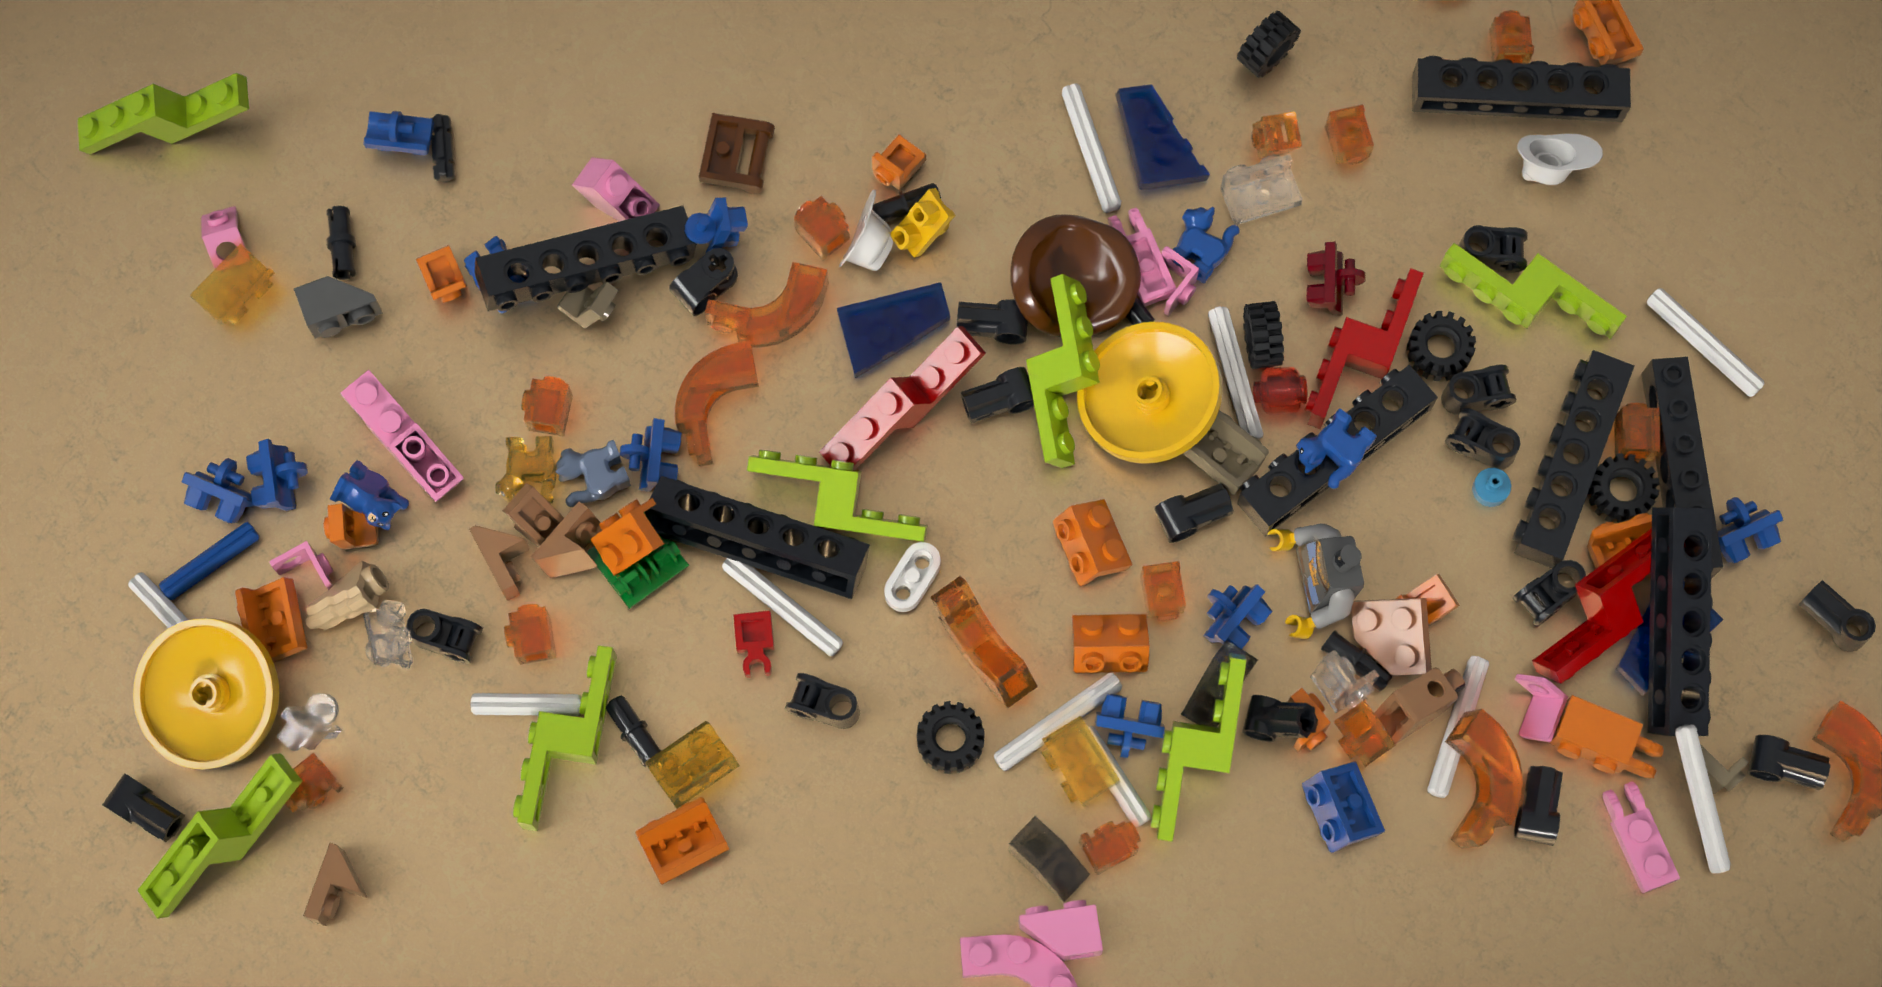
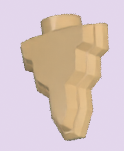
(348, 597)

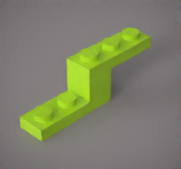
(163, 113)
(1532, 291)
(1063, 371)
(838, 496)
(565, 738)
(1199, 746)
(219, 835)

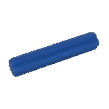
(209, 561)

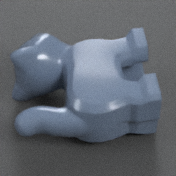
(595, 466)

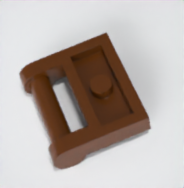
(725, 148)

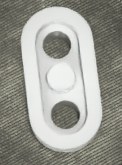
(912, 578)

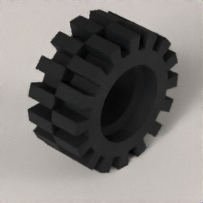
(1268, 44)
(1446, 326)
(1263, 334)
(1632, 470)
(956, 715)

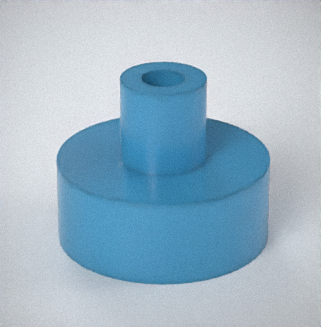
(1491, 487)

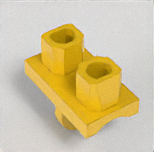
(923, 224)

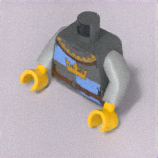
(1328, 571)

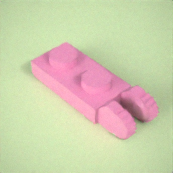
(1155, 276)
(1640, 840)

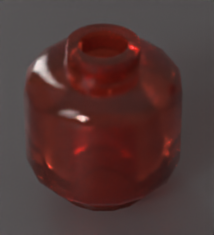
(1281, 390)

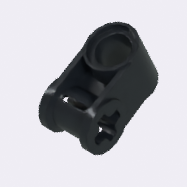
(1501, 247)
(702, 282)
(1485, 390)
(1480, 440)
(1546, 595)
(451, 637)
(816, 699)

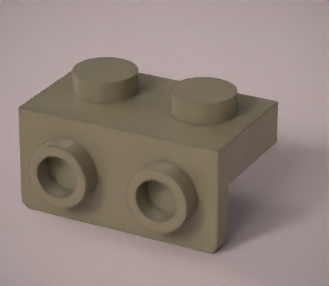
(1228, 453)

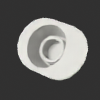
(1553, 157)
(871, 239)

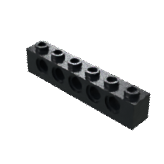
(1504, 99)
(597, 243)
(1611, 379)
(1681, 453)
(1270, 511)
(757, 537)
(1668, 606)

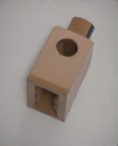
(1419, 702)

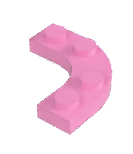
(1015, 958)

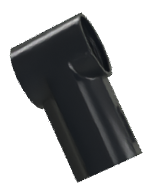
(997, 320)
(1007, 393)
(1184, 516)
(1835, 613)
(1274, 718)
(1777, 761)
(138, 805)
(1538, 816)

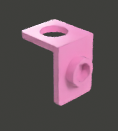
(219, 228)
(1188, 273)
(304, 553)
(1543, 710)

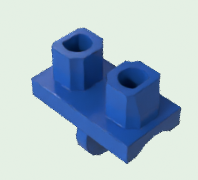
(399, 133)
(717, 227)
(656, 440)
(279, 476)
(203, 487)
(1760, 525)
(1245, 604)
(1147, 723)

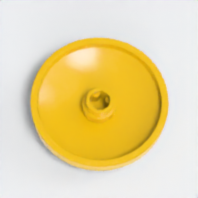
(1153, 393)
(206, 693)

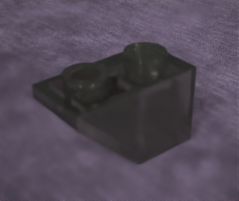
(1202, 702)
(1048, 859)

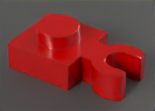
(754, 637)

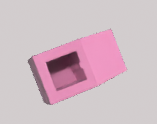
(613, 190)
(1067, 932)

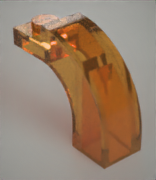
(779, 319)
(708, 380)
(981, 644)
(1860, 748)
(1496, 775)

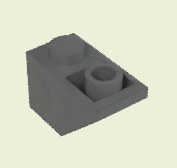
(333, 305)

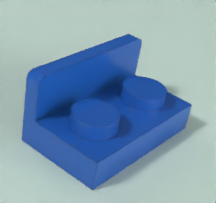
(1342, 806)

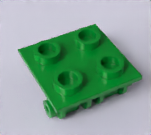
(645, 574)

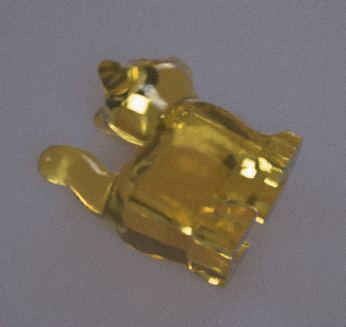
(531, 466)

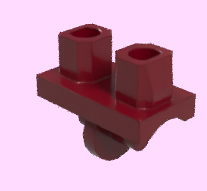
(1330, 263)

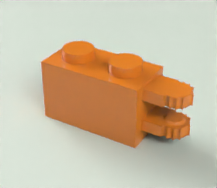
(1603, 738)

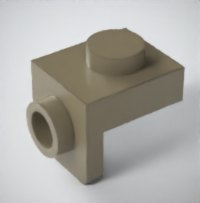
(589, 305)
(1719, 775)

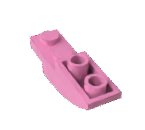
(401, 436)

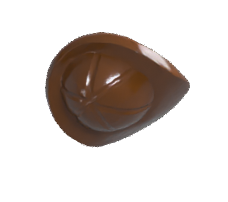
(1084, 251)

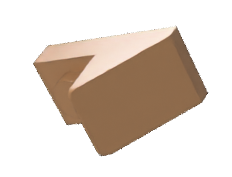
(532, 515)
(564, 548)
(498, 549)
(334, 875)

